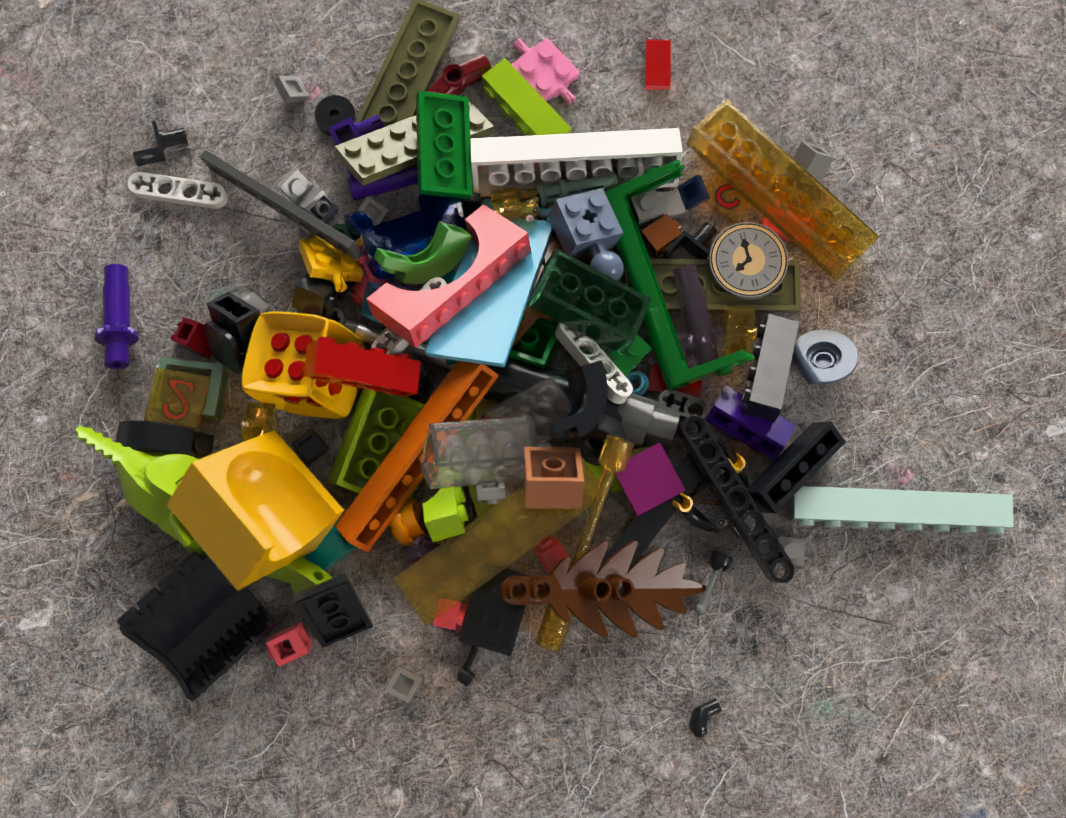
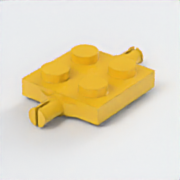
(329, 263)

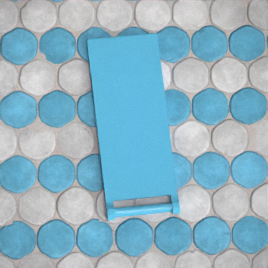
(490, 322)

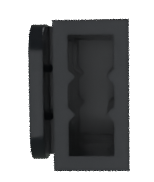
(230, 330)

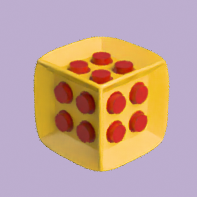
(277, 362)

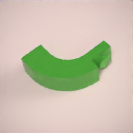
(434, 261)

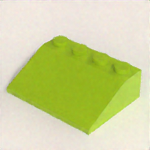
(370, 436)

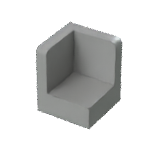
(813, 159)

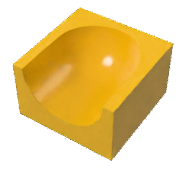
(254, 508)

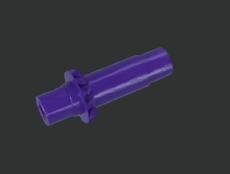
(387, 184)
(116, 331)

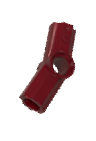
(467, 72)

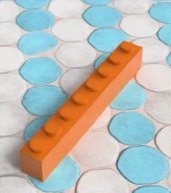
(401, 469)

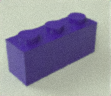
(759, 434)

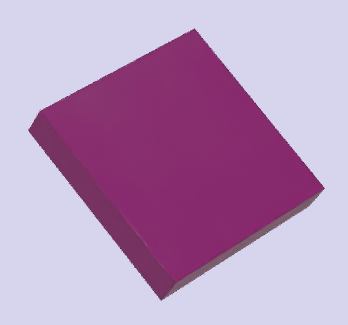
(649, 479)

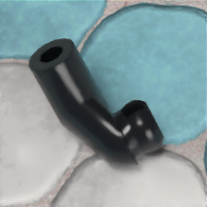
(700, 716)

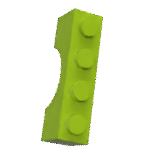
(445, 513)

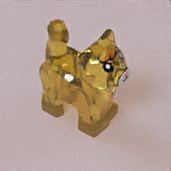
(510, 206)

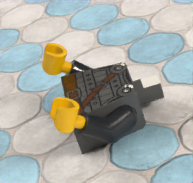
(704, 508)

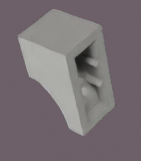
(653, 205)

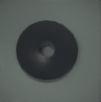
(330, 106)

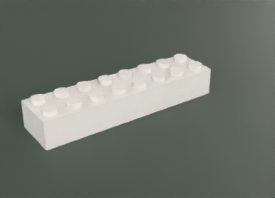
(573, 157)

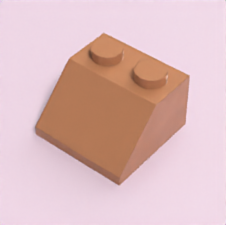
(553, 478)

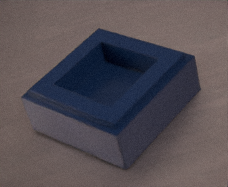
(693, 192)

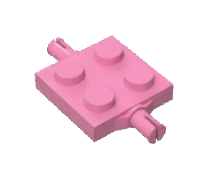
(546, 70)

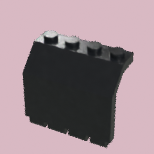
(196, 623)

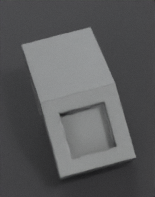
(306, 196)

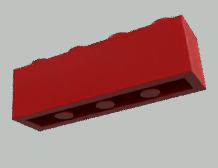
(361, 367)

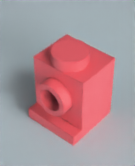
(453, 618)
(284, 653)

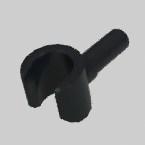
(465, 675)

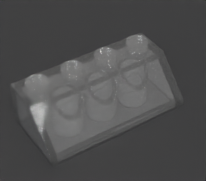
(476, 451)

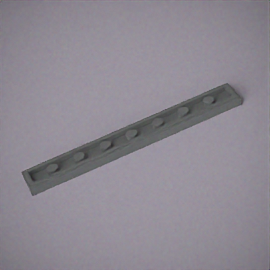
(282, 205)

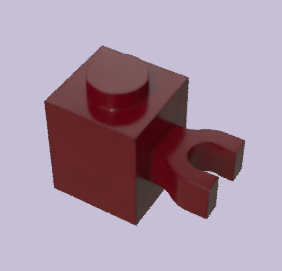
(192, 337)

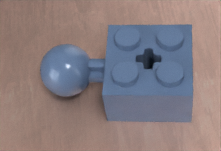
(587, 227)

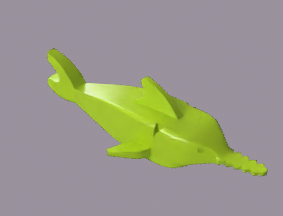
(148, 485)

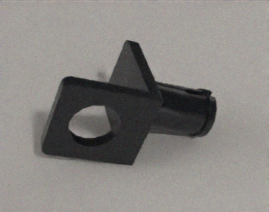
(164, 139)
(694, 245)

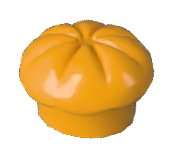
(407, 523)

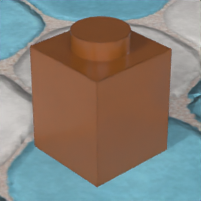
(660, 235)

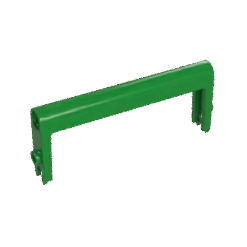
(643, 279)

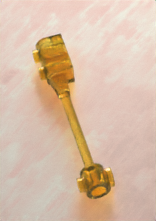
(613, 460)

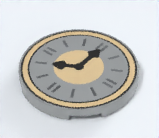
(748, 260)

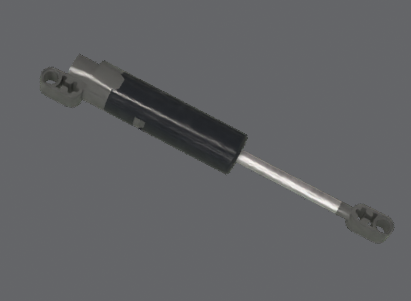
(641, 417)

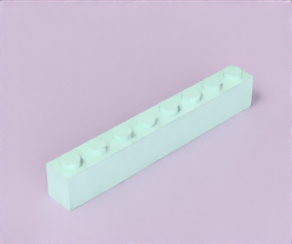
(902, 508)

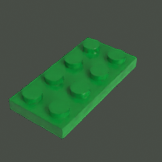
(443, 145)

